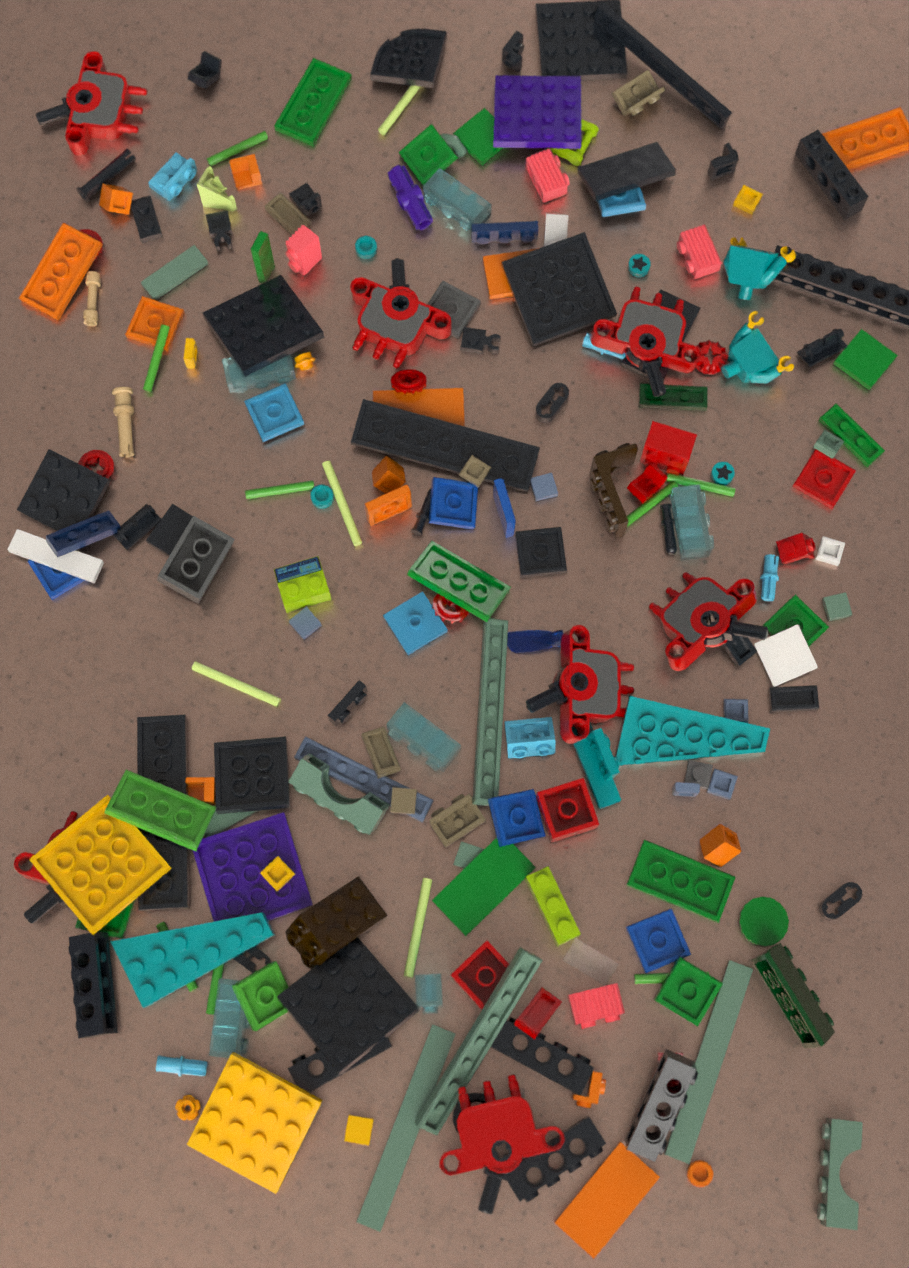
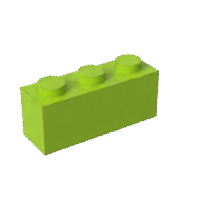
(552, 906)

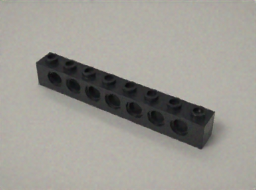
(843, 292)

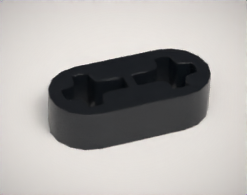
(556, 405)
(837, 896)
(247, 963)

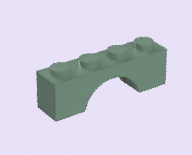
(313, 779)
(840, 1140)

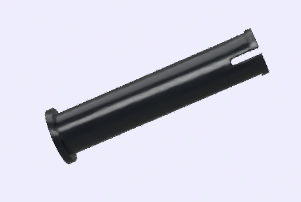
(105, 175)

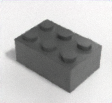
(195, 559)

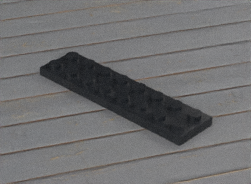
(443, 444)
(164, 760)

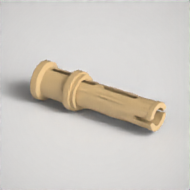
(123, 411)

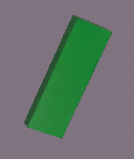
(262, 257)
(854, 437)

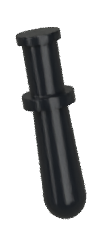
(422, 516)
(669, 535)

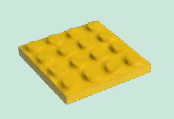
(99, 866)
(254, 1122)

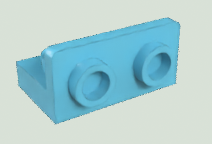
(173, 176)
(530, 737)

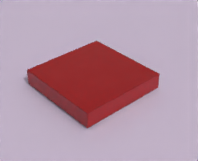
(824, 478)

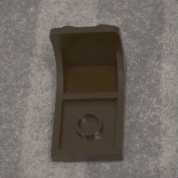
(609, 502)
(334, 922)

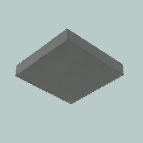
(457, 304)

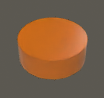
(699, 1173)

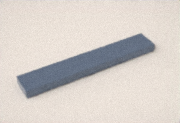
(360, 776)

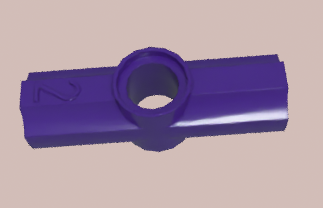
(410, 197)

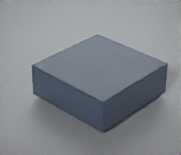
(544, 487)
(305, 623)
(736, 709)
(722, 784)
(685, 789)

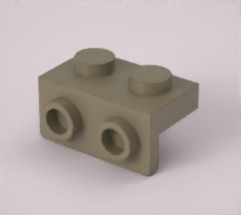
(636, 93)
(456, 819)

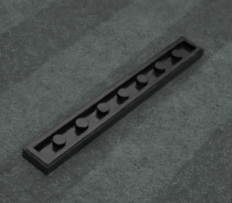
(662, 65)

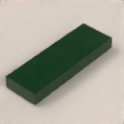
(676, 397)

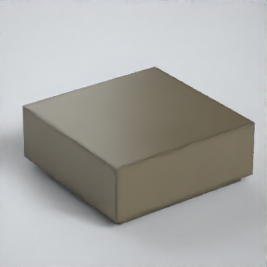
(475, 471)
(403, 800)

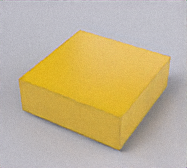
(747, 199)
(190, 353)
(277, 873)
(358, 1130)

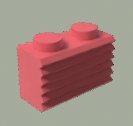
(546, 175)
(303, 250)
(698, 252)
(596, 1005)

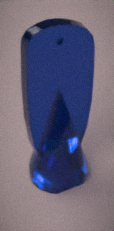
(533, 640)

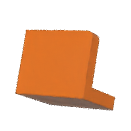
(245, 172)
(115, 199)
(388, 475)
(202, 789)
(720, 845)

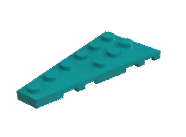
(673, 733)
(173, 958)

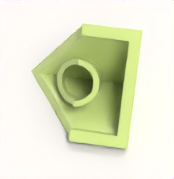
(213, 192)

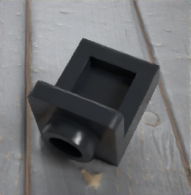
(207, 71)

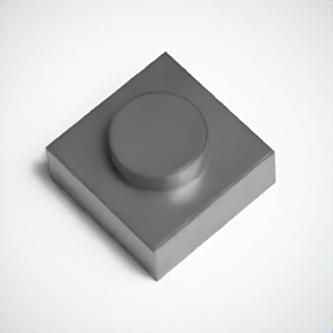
(698, 773)

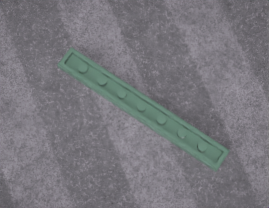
(490, 711)
(478, 1041)
(709, 1061)
(404, 1129)

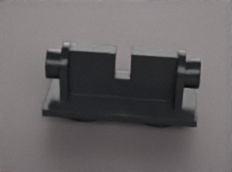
(823, 348)
(137, 526)

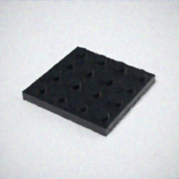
(576, 44)
(558, 289)
(263, 325)
(348, 1005)

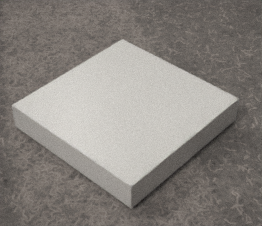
(786, 655)

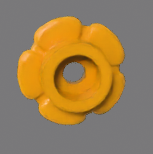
(304, 361)
(185, 1114)

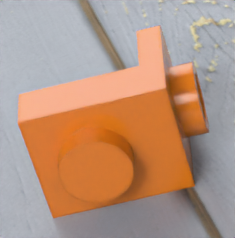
(595, 1087)

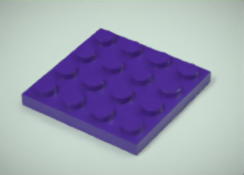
(537, 112)
(232, 868)

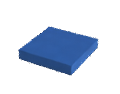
(453, 503)
(504, 508)
(53, 580)
(516, 817)
(658, 940)

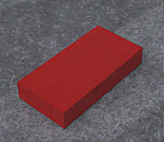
(537, 1013)

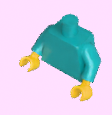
(753, 267)
(752, 356)

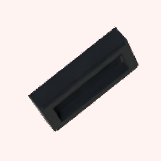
(793, 698)

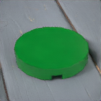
(763, 921)

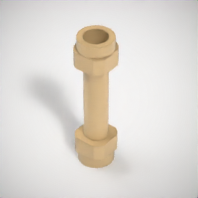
(93, 282)

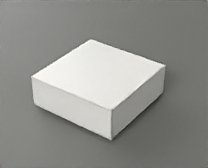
(830, 551)

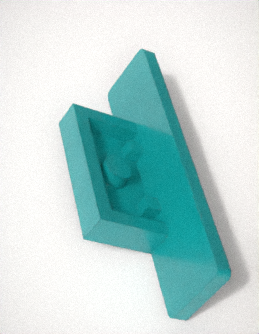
(598, 766)

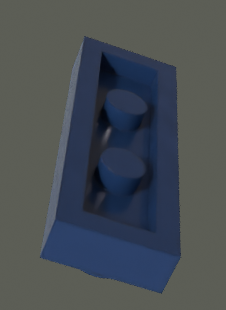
(505, 232)
(82, 533)

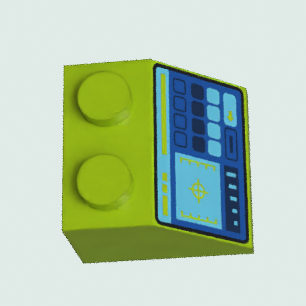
(302, 584)

